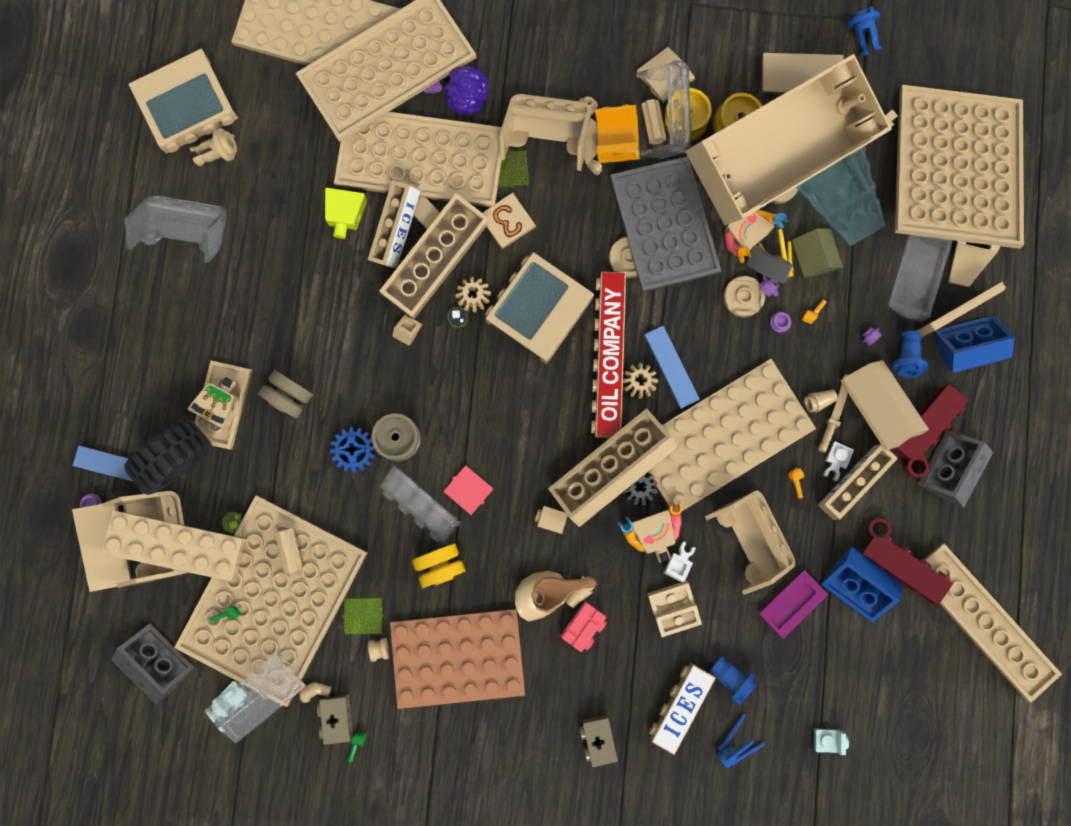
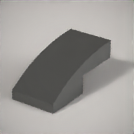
(770, 266)

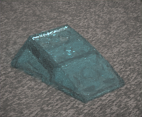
(846, 197)

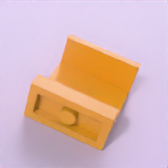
(617, 134)

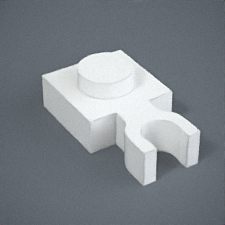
(838, 458)
(678, 565)

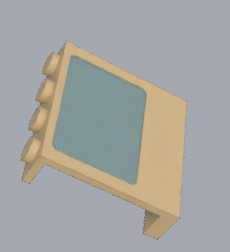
(182, 101)
(539, 306)

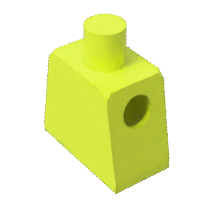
(343, 210)

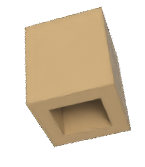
(551, 519)

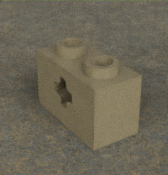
(340, 708)
(603, 753)

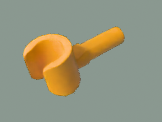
(810, 316)
(795, 475)

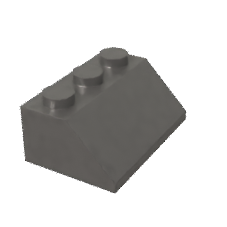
(956, 467)
(152, 663)

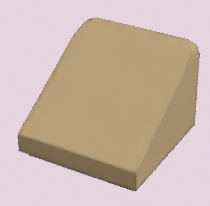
(406, 329)

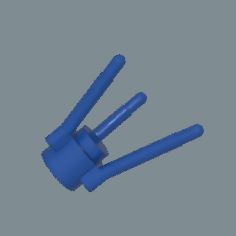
(729, 755)

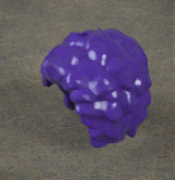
(466, 90)

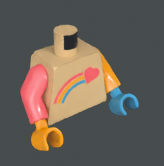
(749, 231)
(655, 532)

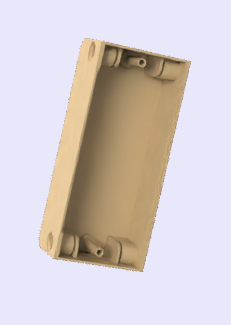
(788, 140)

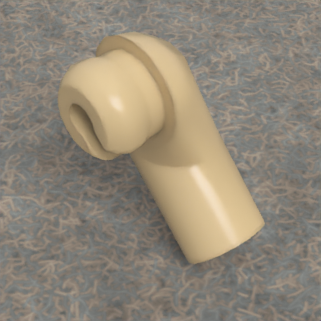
(313, 689)

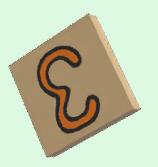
(508, 221)

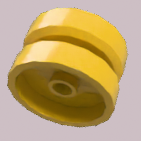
(734, 109)
(700, 113)
(438, 565)

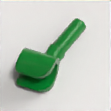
(231, 613)
(357, 740)

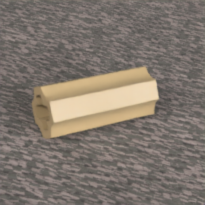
(653, 122)
(288, 551)

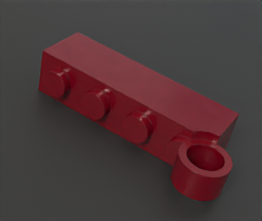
(937, 416)
(905, 568)

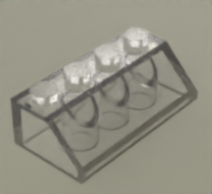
(919, 277)
(419, 504)
(255, 698)

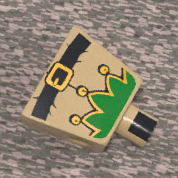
(217, 403)

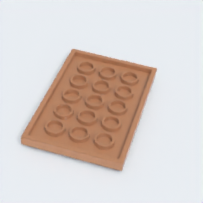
(457, 658)

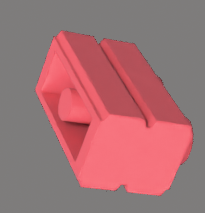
(583, 627)

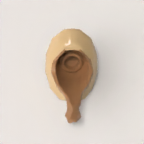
(545, 592)

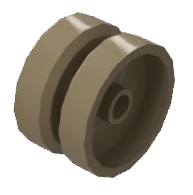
(283, 396)
(408, 440)

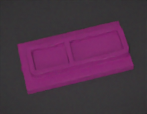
(793, 604)

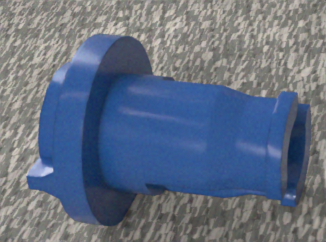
(863, 22)
(910, 360)
(734, 680)

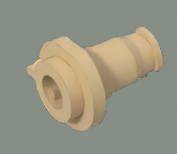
(221, 145)

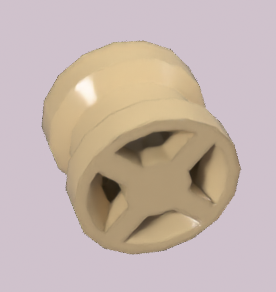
(378, 649)

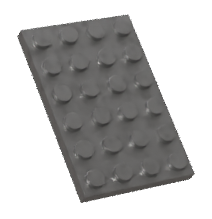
(665, 224)

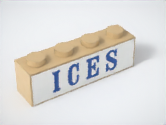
(394, 224)
(857, 482)
(682, 708)

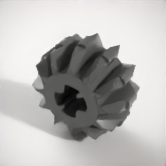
(647, 486)

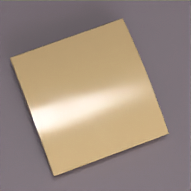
(660, 88)
(674, 608)

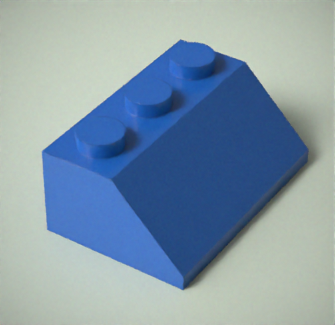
(974, 343)
(863, 585)

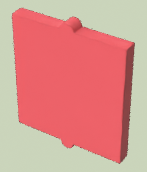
(468, 490)

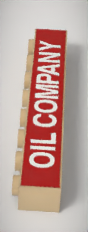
(610, 354)

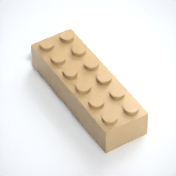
(434, 256)
(613, 467)
(173, 546)

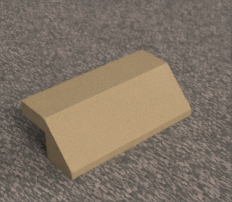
(884, 405)

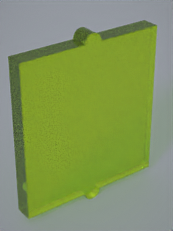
(514, 170)
(363, 616)

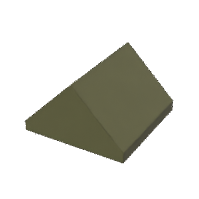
(816, 253)

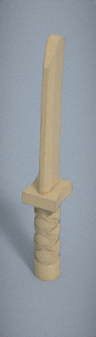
(833, 421)

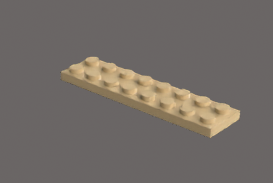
(993, 628)

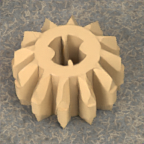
(472, 302)
(645, 375)

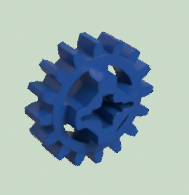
(351, 437)

